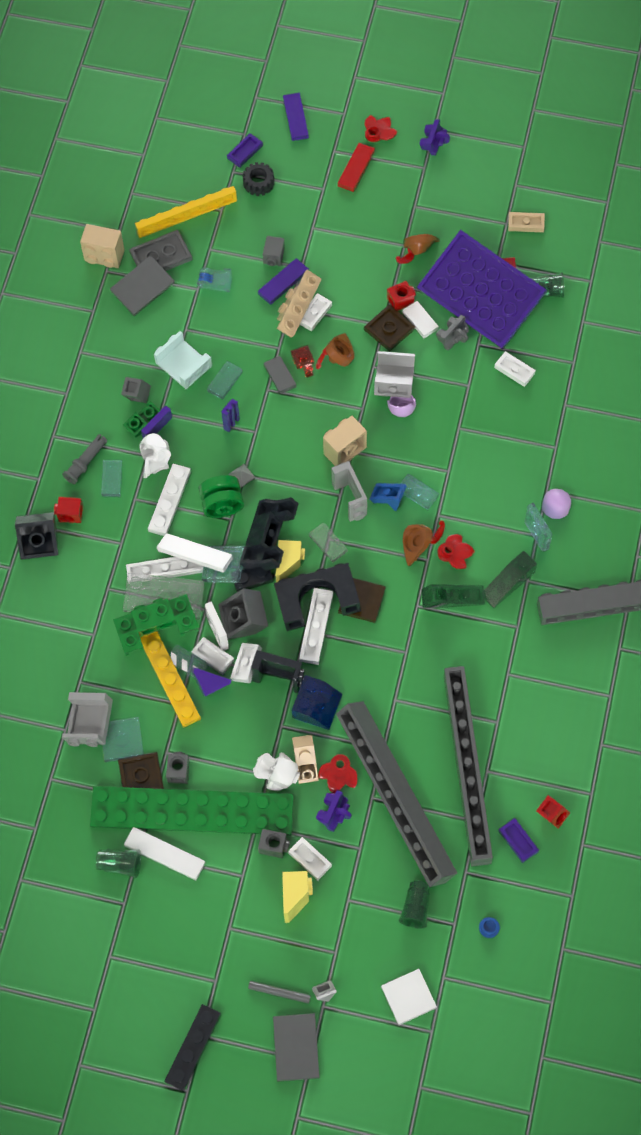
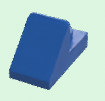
(388, 493)

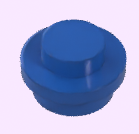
(489, 927)

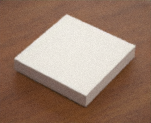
(216, 626)
(408, 997)

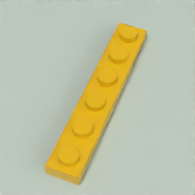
(185, 212)
(170, 679)

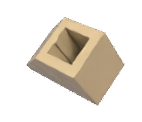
(305, 758)

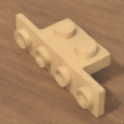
(297, 303)

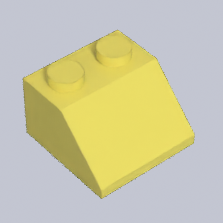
(295, 893)

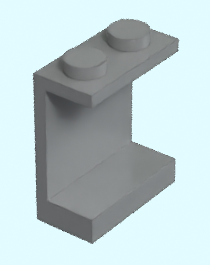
(394, 374)
(344, 475)

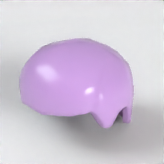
(401, 406)
(556, 503)

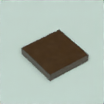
(389, 328)
(370, 600)
(141, 771)

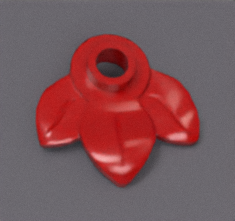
(380, 128)
(457, 551)
(336, 776)

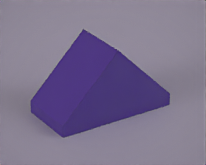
(209, 682)

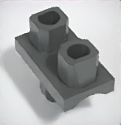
(456, 332)

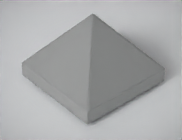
(243, 474)
(324, 991)

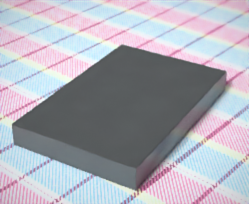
(166, 250)
(142, 285)
(296, 1047)

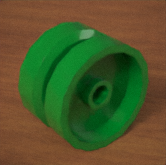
(221, 496)

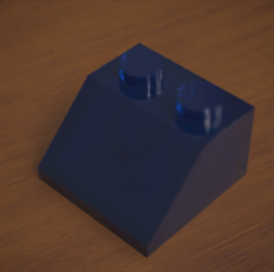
(316, 703)

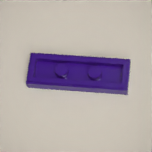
(295, 116)
(282, 281)

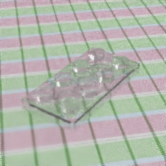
(147, 588)

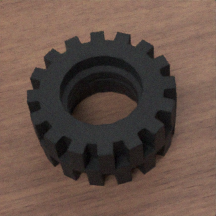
(258, 187)

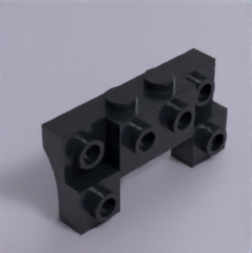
(264, 532)

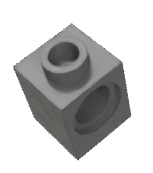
(273, 251)
(136, 390)
(181, 775)
(268, 836)

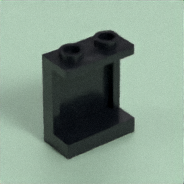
(278, 667)

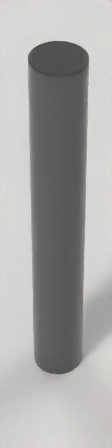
(279, 992)

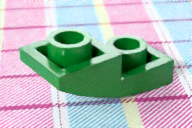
(140, 420)

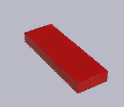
(356, 167)

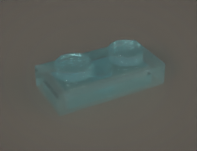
(419, 492)

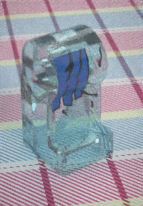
(215, 279)

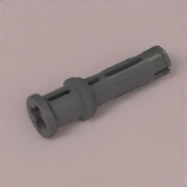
(80, 465)

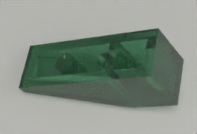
(510, 579)
(452, 595)

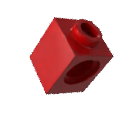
(397, 301)
(69, 509)
(553, 811)

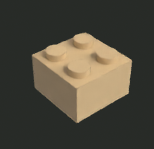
(102, 246)
(345, 441)

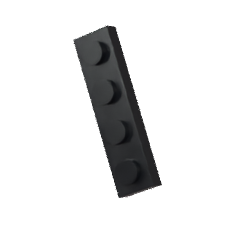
(192, 1047)

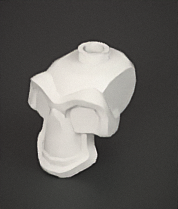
(155, 453)
(279, 771)

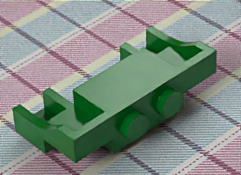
(152, 618)

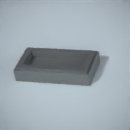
(279, 375)

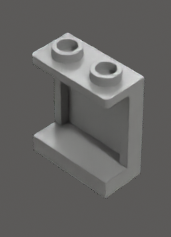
(88, 719)

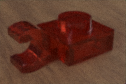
(303, 359)

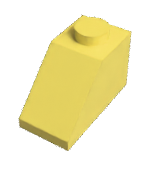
(291, 558)

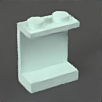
(182, 360)

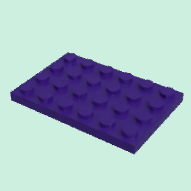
(482, 288)

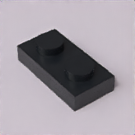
(253, 578)

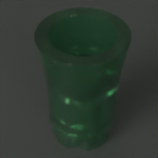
(552, 283)
(119, 861)
(416, 905)

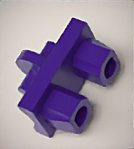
(437, 137)
(337, 810)

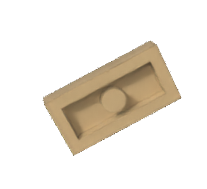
(526, 222)

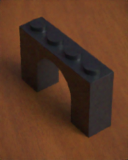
(335, 578)

